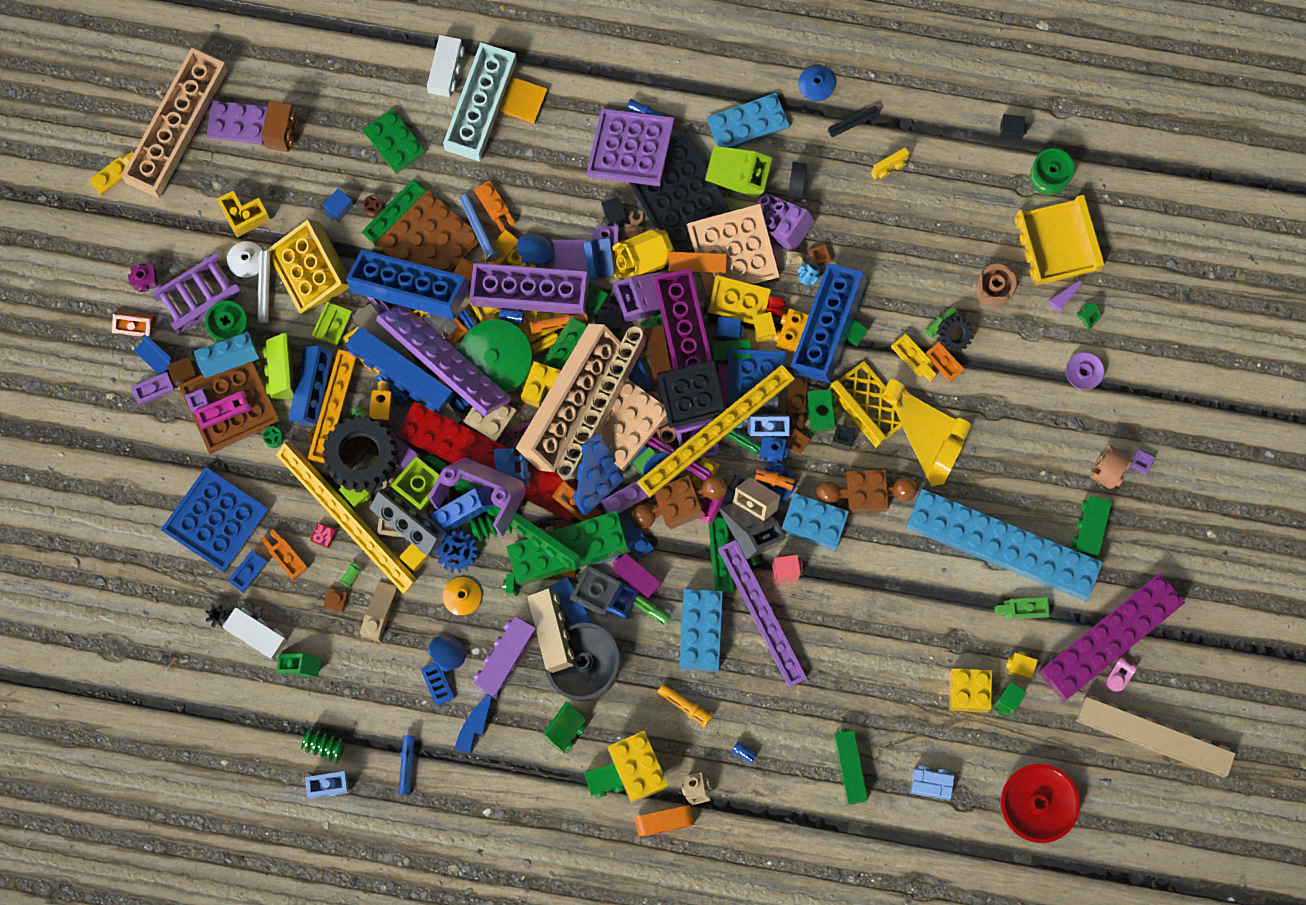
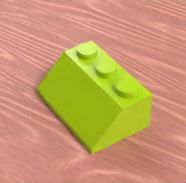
(279, 367)

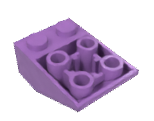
(784, 221)
(637, 296)

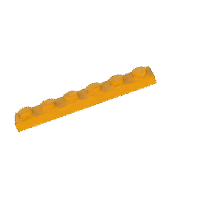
(332, 403)

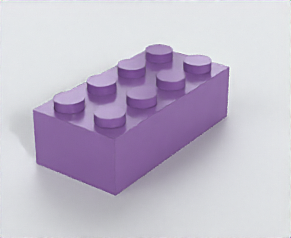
(505, 658)

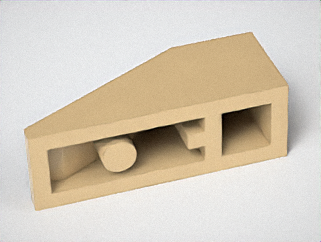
(378, 612)

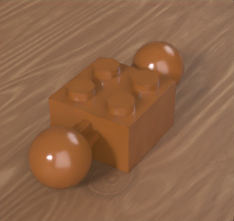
(866, 491)
(679, 502)

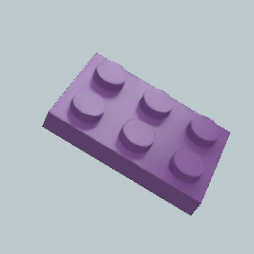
(236, 122)

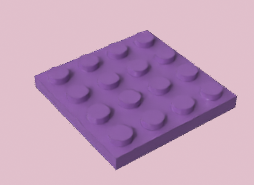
(630, 147)

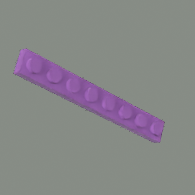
(762, 614)

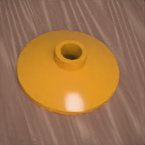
(464, 605)

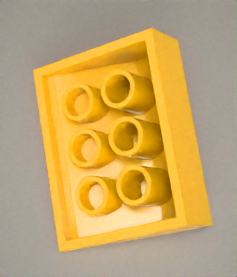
(309, 266)

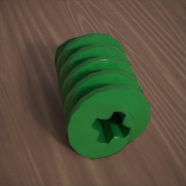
(485, 527)
(323, 745)

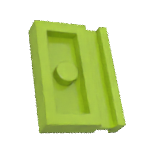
(332, 324)

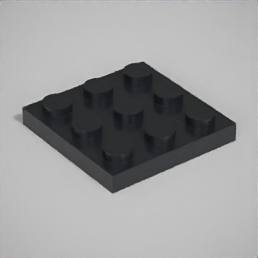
(691, 393)

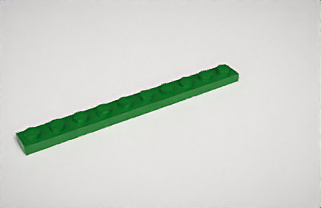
(520, 524)

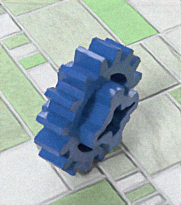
(463, 547)

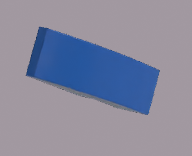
(473, 726)

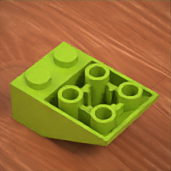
(739, 170)

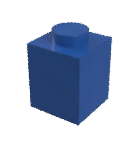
(337, 205)
(729, 329)

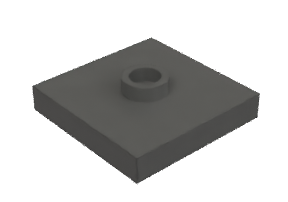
(595, 590)

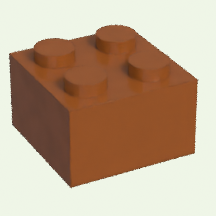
(279, 126)

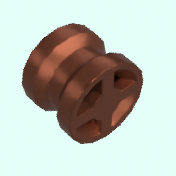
(371, 202)

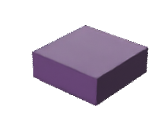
(197, 400)
(1142, 461)

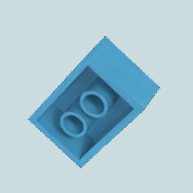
(814, 522)

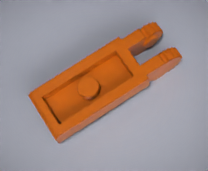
(493, 204)
(285, 556)

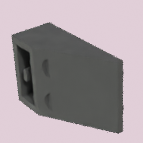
(751, 532)

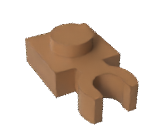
(632, 229)

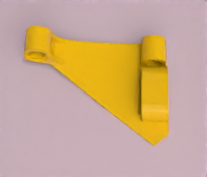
(931, 433)

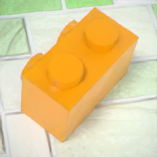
(792, 329)

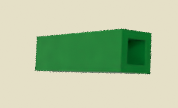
(850, 767)

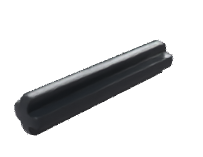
(853, 121)

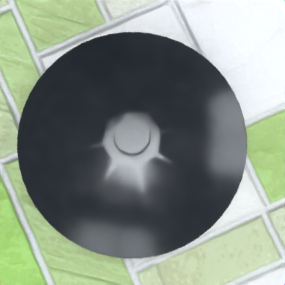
(595, 664)

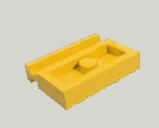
(895, 161)

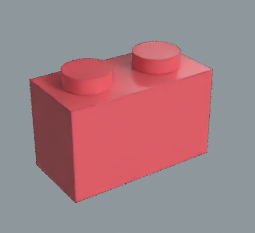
(787, 569)

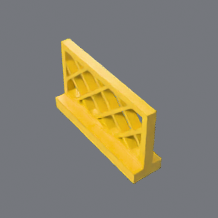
(855, 409)

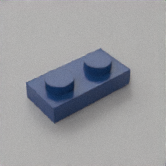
(247, 571)

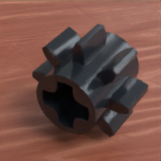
(211, 613)

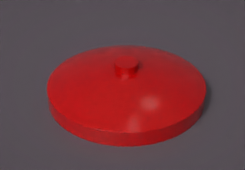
(1040, 803)

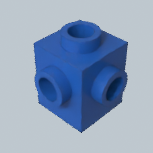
(770, 455)

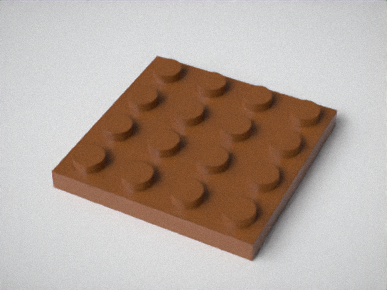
(430, 236)
(240, 426)

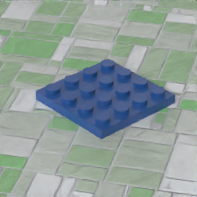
(215, 520)

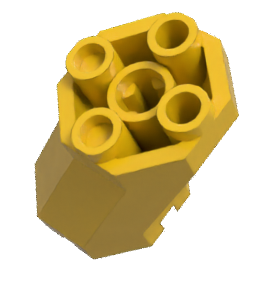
(642, 254)

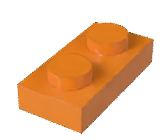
(944, 362)

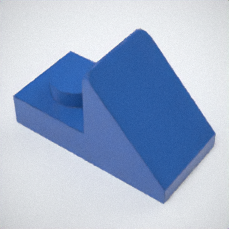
(622, 601)

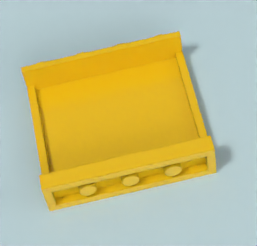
(1059, 241)

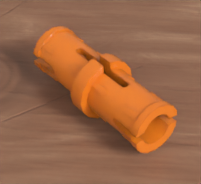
(774, 479)

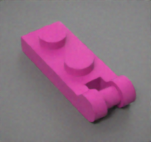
(222, 410)

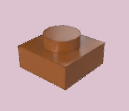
(335, 600)

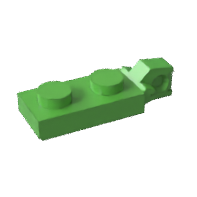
(1024, 608)

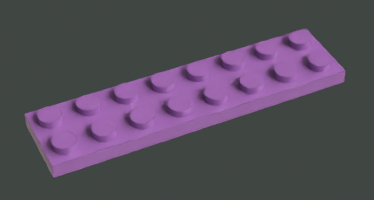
(443, 359)

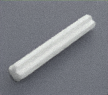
(263, 287)

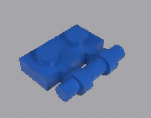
(505, 463)

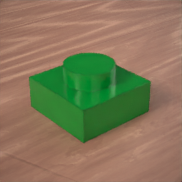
(510, 585)

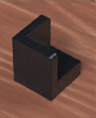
(843, 437)

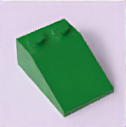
(564, 728)

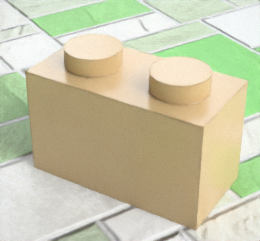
(756, 499)

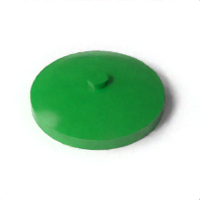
(499, 352)

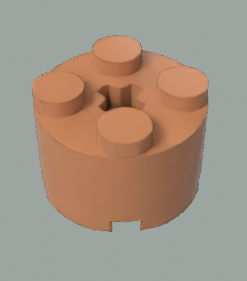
(1004, 279)
(1110, 467)

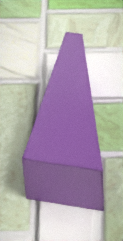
(1063, 298)

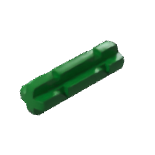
(744, 441)

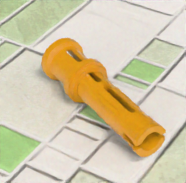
(692, 709)

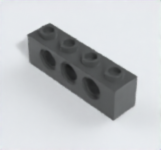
(408, 520)

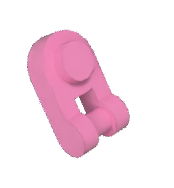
(1116, 681)

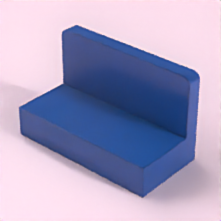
(599, 258)
(153, 355)

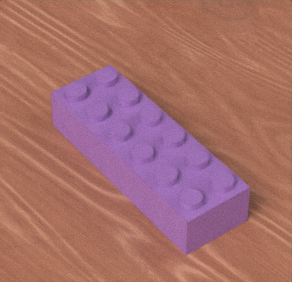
(529, 288)

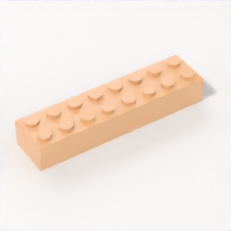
(175, 123)
(568, 398)

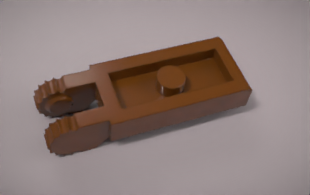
(797, 399)

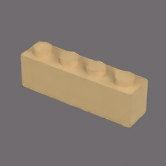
(550, 630)

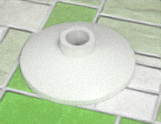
(244, 268)

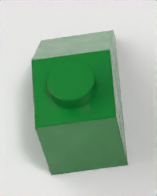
(298, 665)

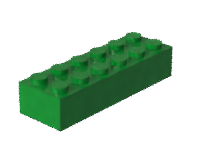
(591, 540)

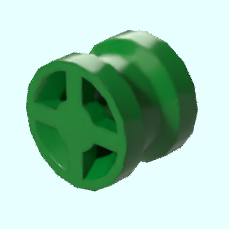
(271, 434)

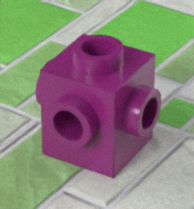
(143, 277)

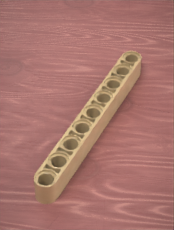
(601, 395)

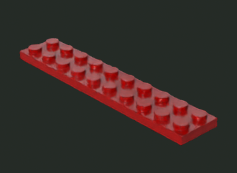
(453, 442)

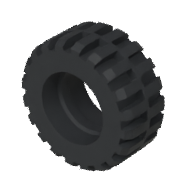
(349, 431)

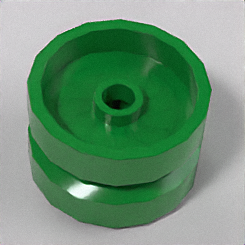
(1052, 171)
(222, 314)

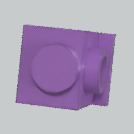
(612, 232)

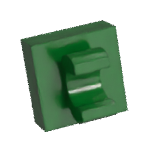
(1090, 315)

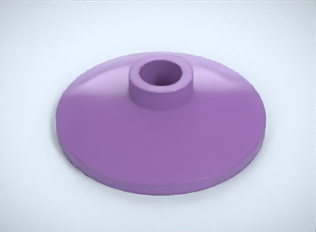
(1091, 365)

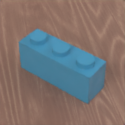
(226, 355)

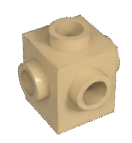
(696, 788)

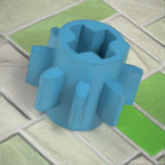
(809, 273)

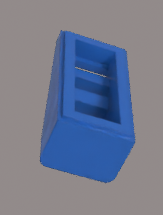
(444, 699)

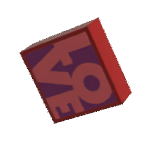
(323, 535)

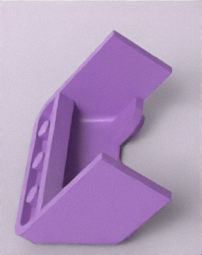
(506, 489)

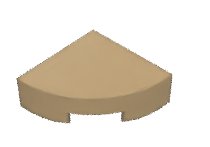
(794, 258)

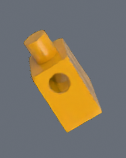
(384, 410)

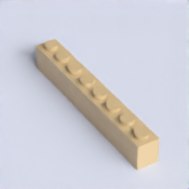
(1155, 736)

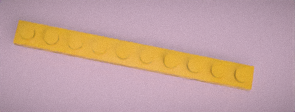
(715, 431)
(346, 517)

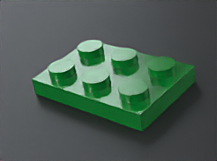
(394, 141)

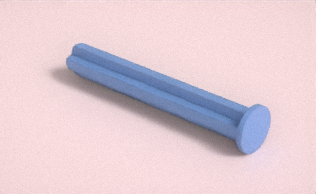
(479, 228)

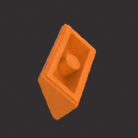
(132, 323)

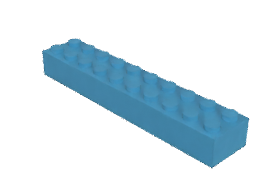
(1004, 545)

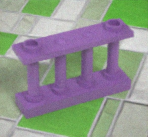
(197, 312)

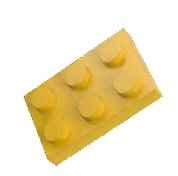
(737, 299)

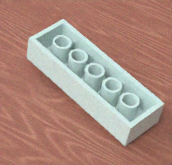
(480, 102)

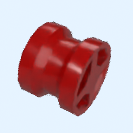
(775, 306)

